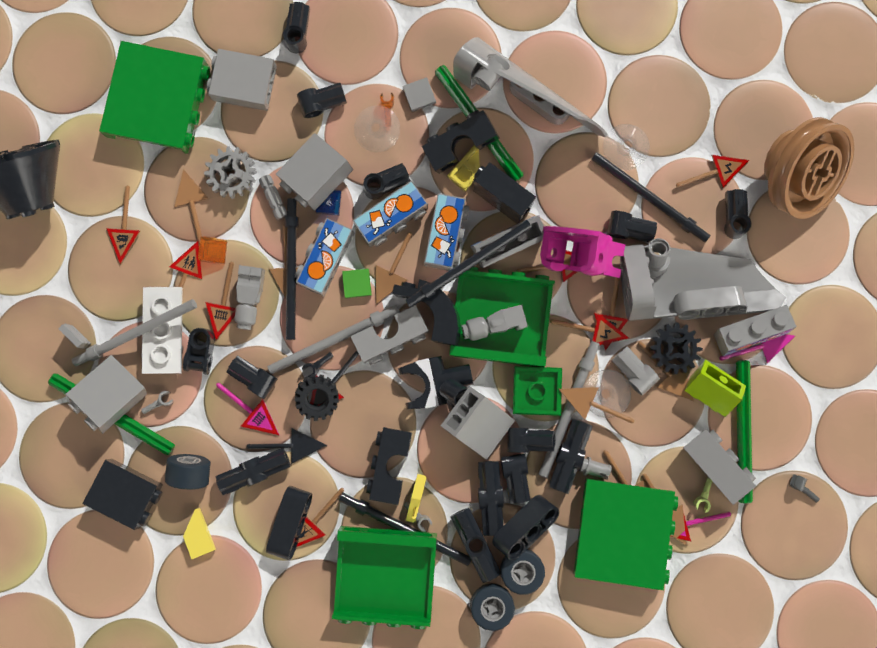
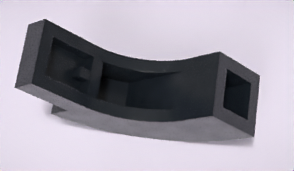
(446, 317)

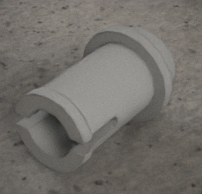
(595, 468)

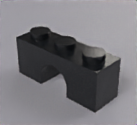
(441, 149)
(384, 486)

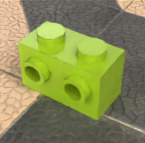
(715, 388)

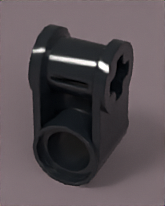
(199, 353)

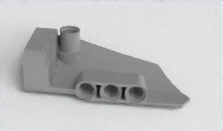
(484, 66)
(691, 284)

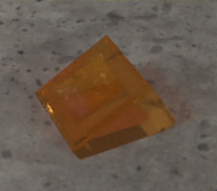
(212, 250)

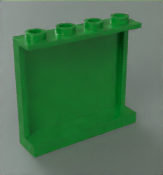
(155, 96)
(487, 293)
(625, 534)
(384, 577)

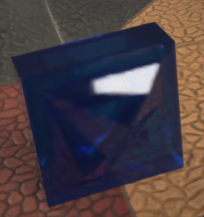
(331, 205)

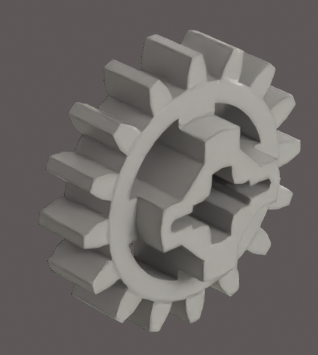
(228, 182)

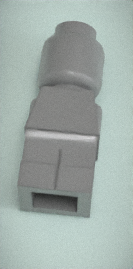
(249, 291)
(496, 323)

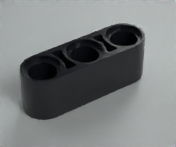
(289, 523)
(525, 527)

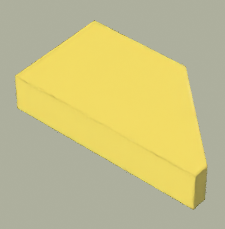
(465, 170)
(416, 498)
(198, 536)

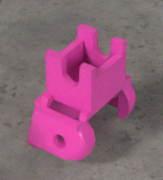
(590, 253)

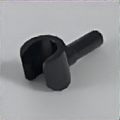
(318, 363)

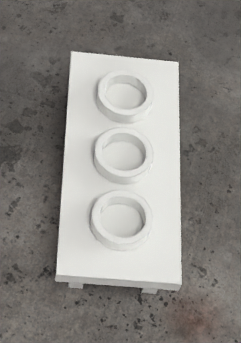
(163, 344)

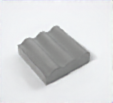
(419, 94)
(74, 336)

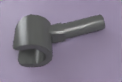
(798, 483)

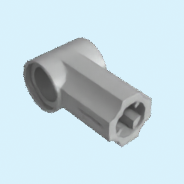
(639, 375)

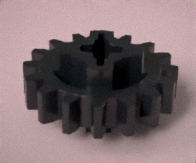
(682, 354)

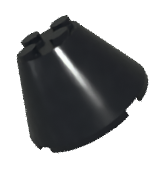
(28, 178)

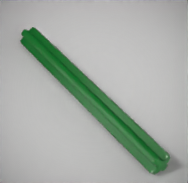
(468, 107)
(125, 422)
(744, 427)

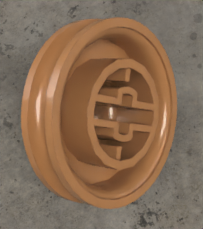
(808, 166)

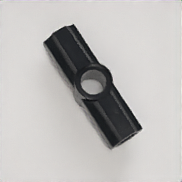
(570, 456)
(253, 471)
(490, 497)
(483, 558)

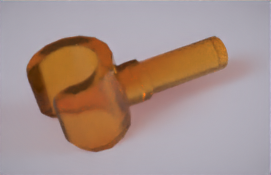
(389, 104)

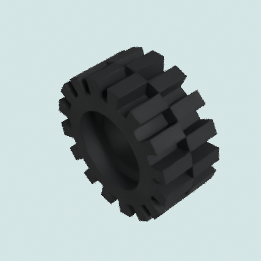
(322, 410)

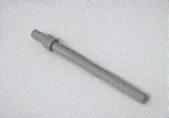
(376, 318)
(97, 351)
(586, 365)

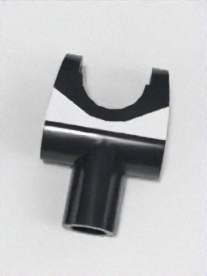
(434, 374)

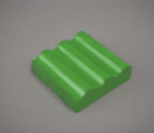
(357, 283)

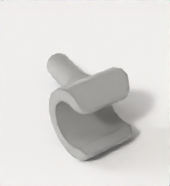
(157, 403)
(419, 518)

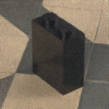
(503, 192)
(123, 494)

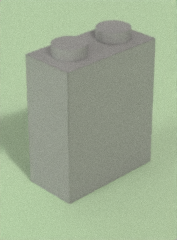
(242, 79)
(314, 172)
(105, 394)
(477, 422)

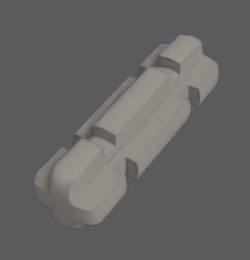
(273, 197)

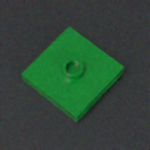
(537, 391)

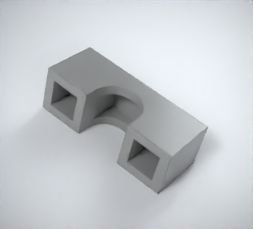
(410, 328)

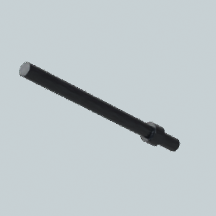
(291, 224)
(687, 224)
(428, 290)
(362, 507)

